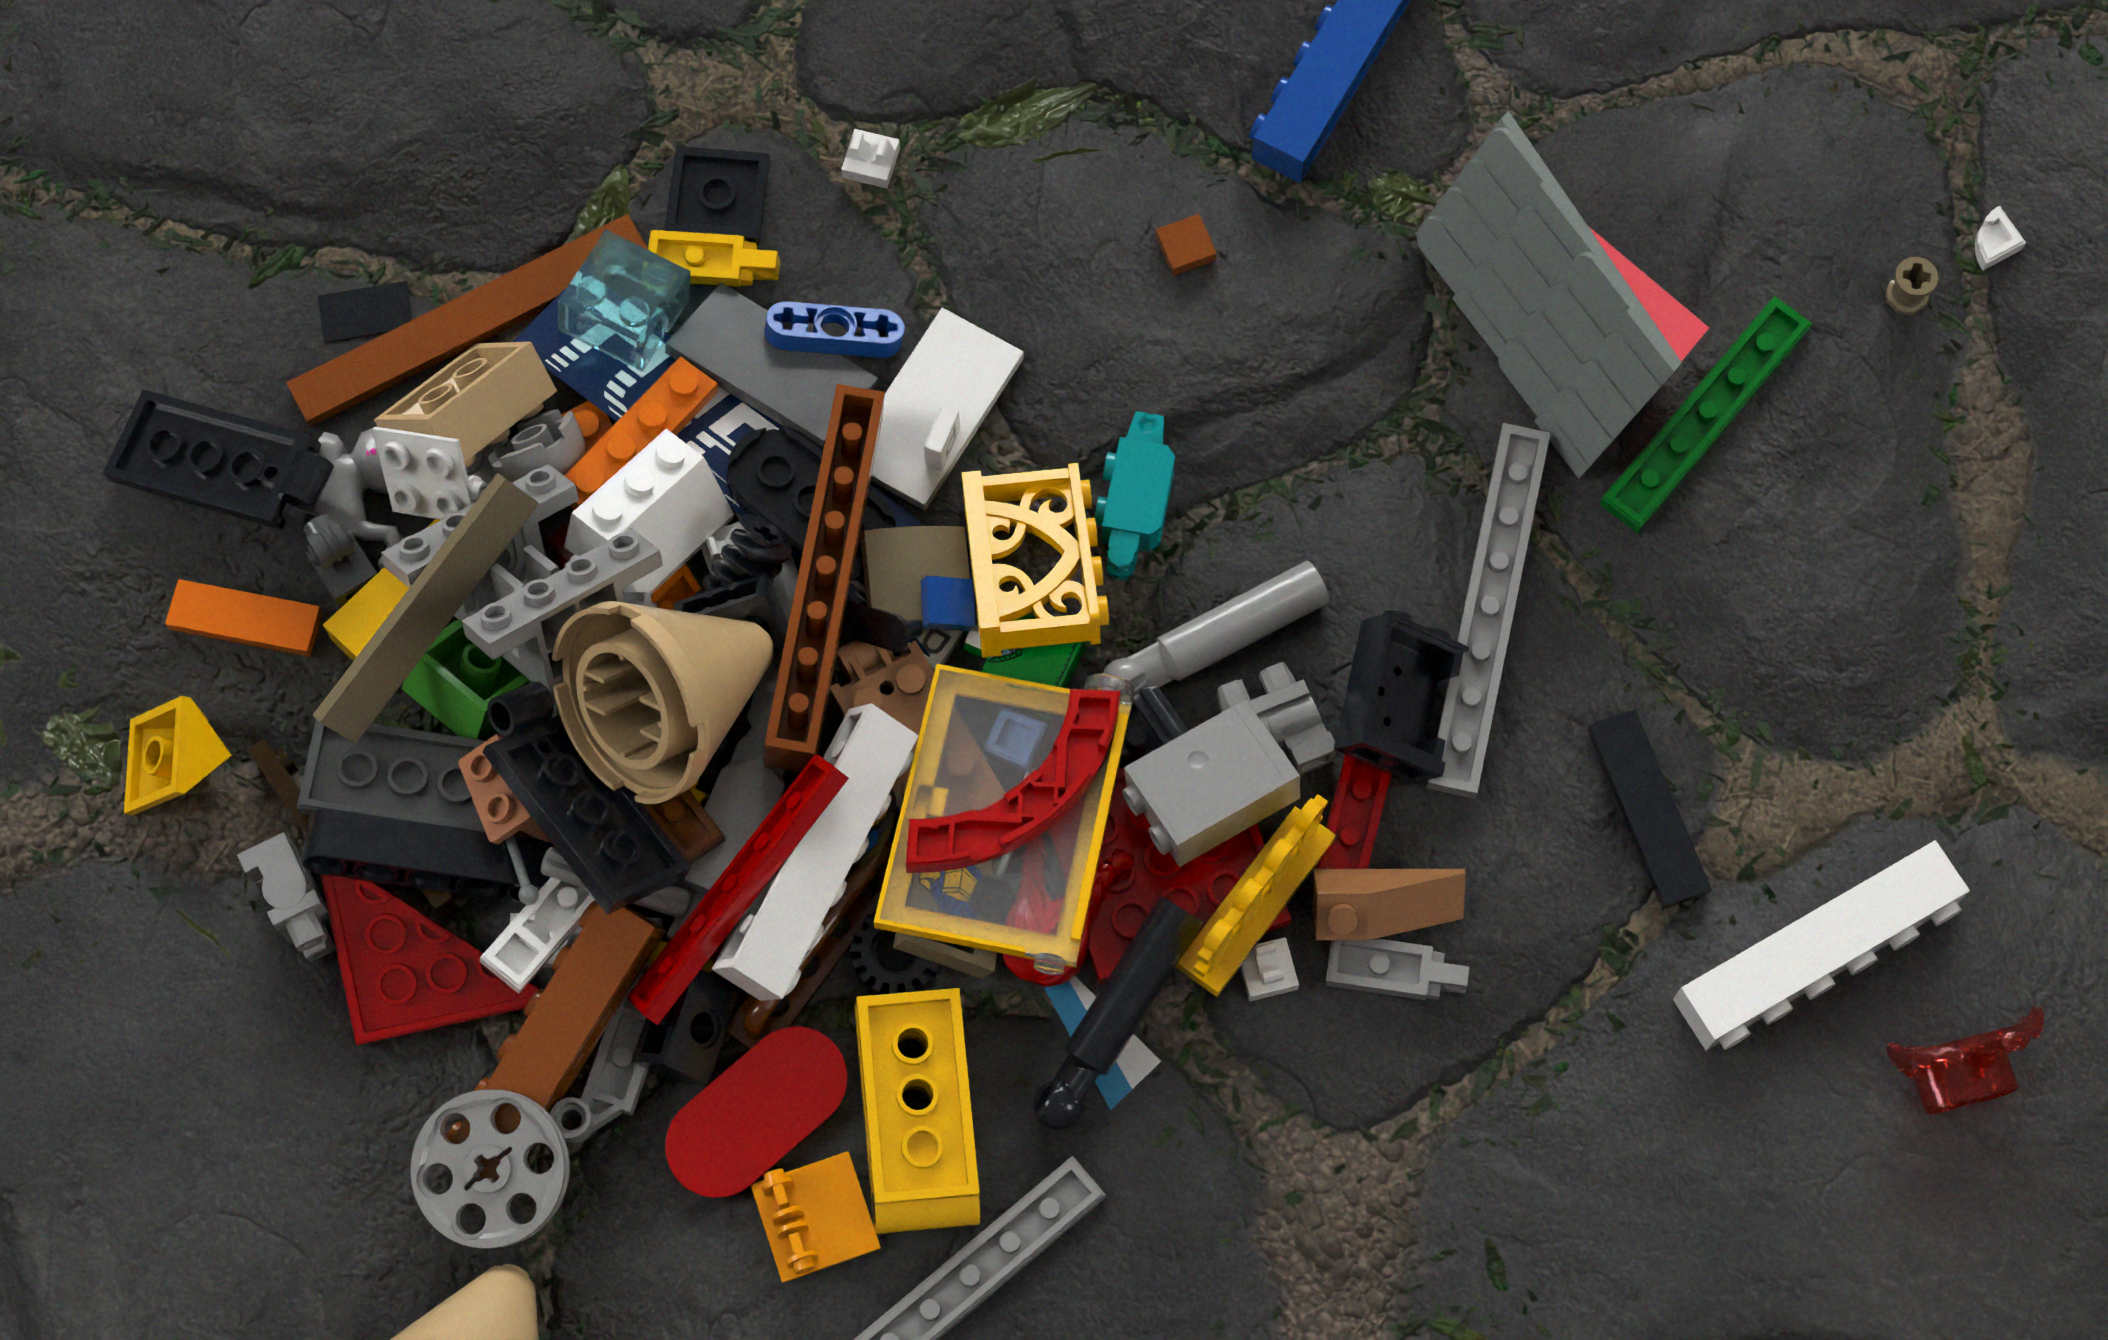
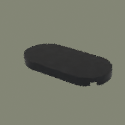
(776, 479)

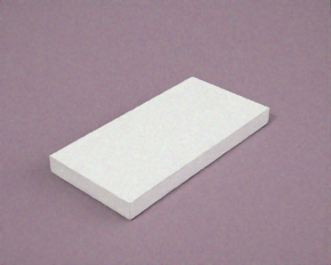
(949, 367)

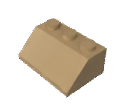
(475, 397)

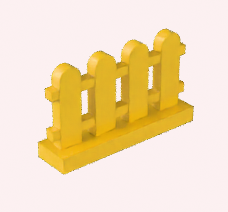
(1258, 897)

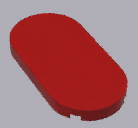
(756, 1112)

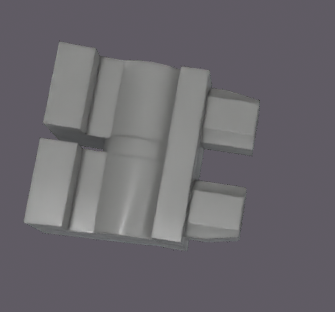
(1287, 715)
(292, 893)

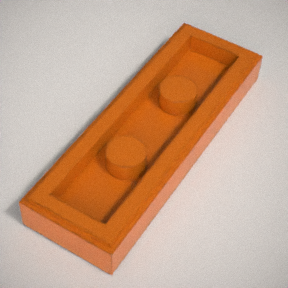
(244, 617)

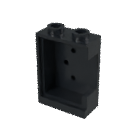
(1394, 695)

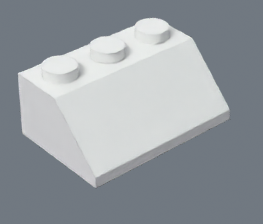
(661, 495)

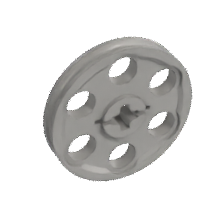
(514, 1171)

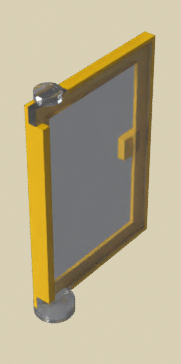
(973, 748)

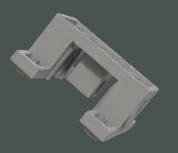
(524, 594)

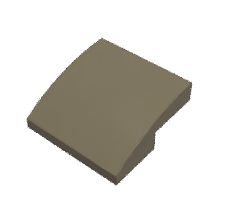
(903, 556)

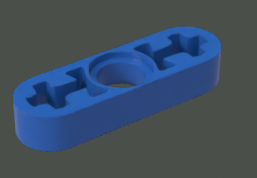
(817, 341)

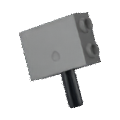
(1206, 779)

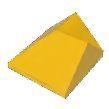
(169, 754)

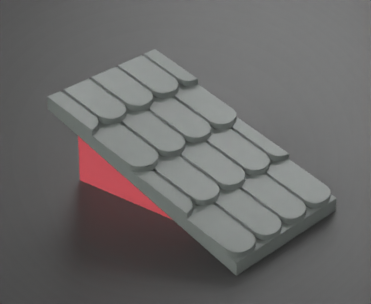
(1552, 298)

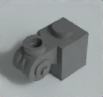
(337, 558)

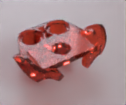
(1967, 1068)

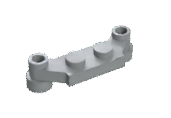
(613, 1080)

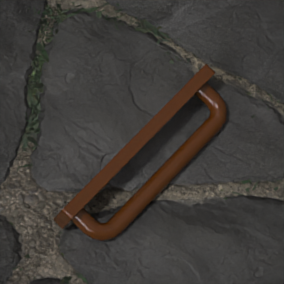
(752, 1019)

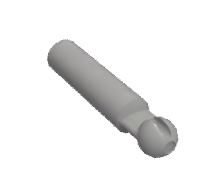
(1225, 629)

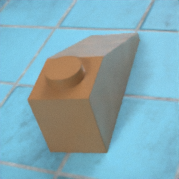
(1384, 901)

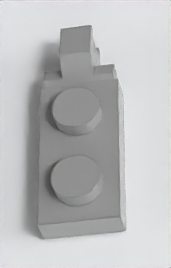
(1393, 969)

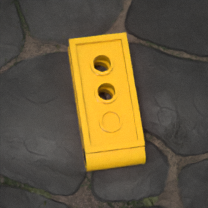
(922, 1158)

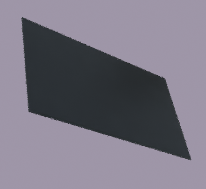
(364, 311)

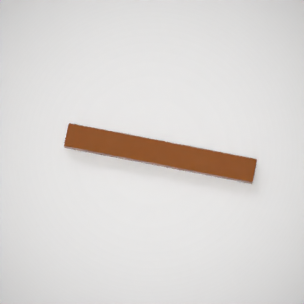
(446, 329)

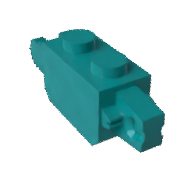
(1137, 494)

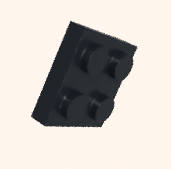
(718, 192)

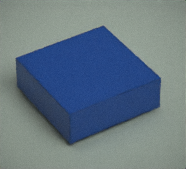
(947, 603)

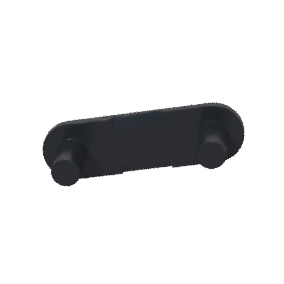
(878, 627)

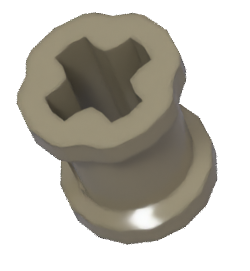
(1913, 273)

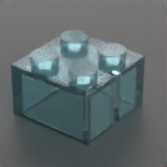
(618, 300)

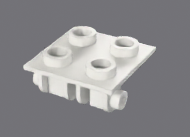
(425, 473)

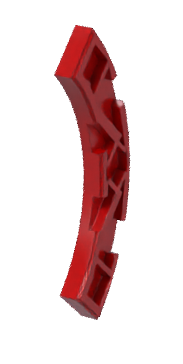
(1031, 805)

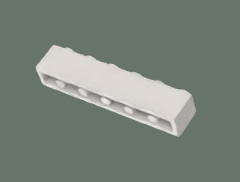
(789, 911)
(1820, 946)

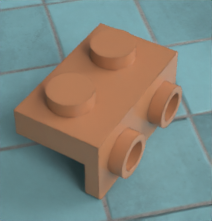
(494, 801)

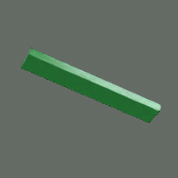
(1705, 414)

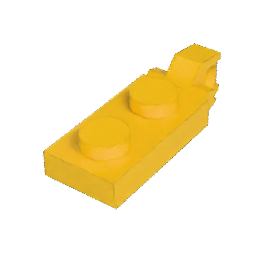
(716, 257)

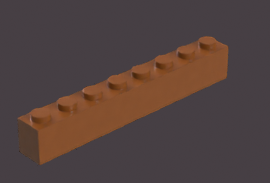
(824, 579)

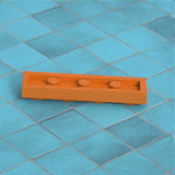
(665, 405)

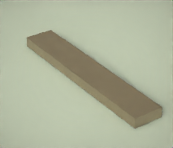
(426, 609)

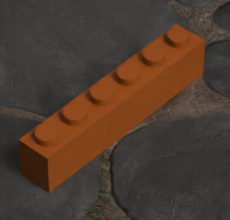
(568, 1015)

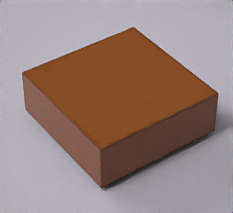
(1186, 244)

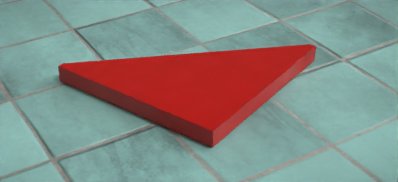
(405, 968)

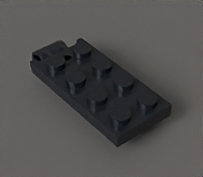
(218, 460)
(597, 830)

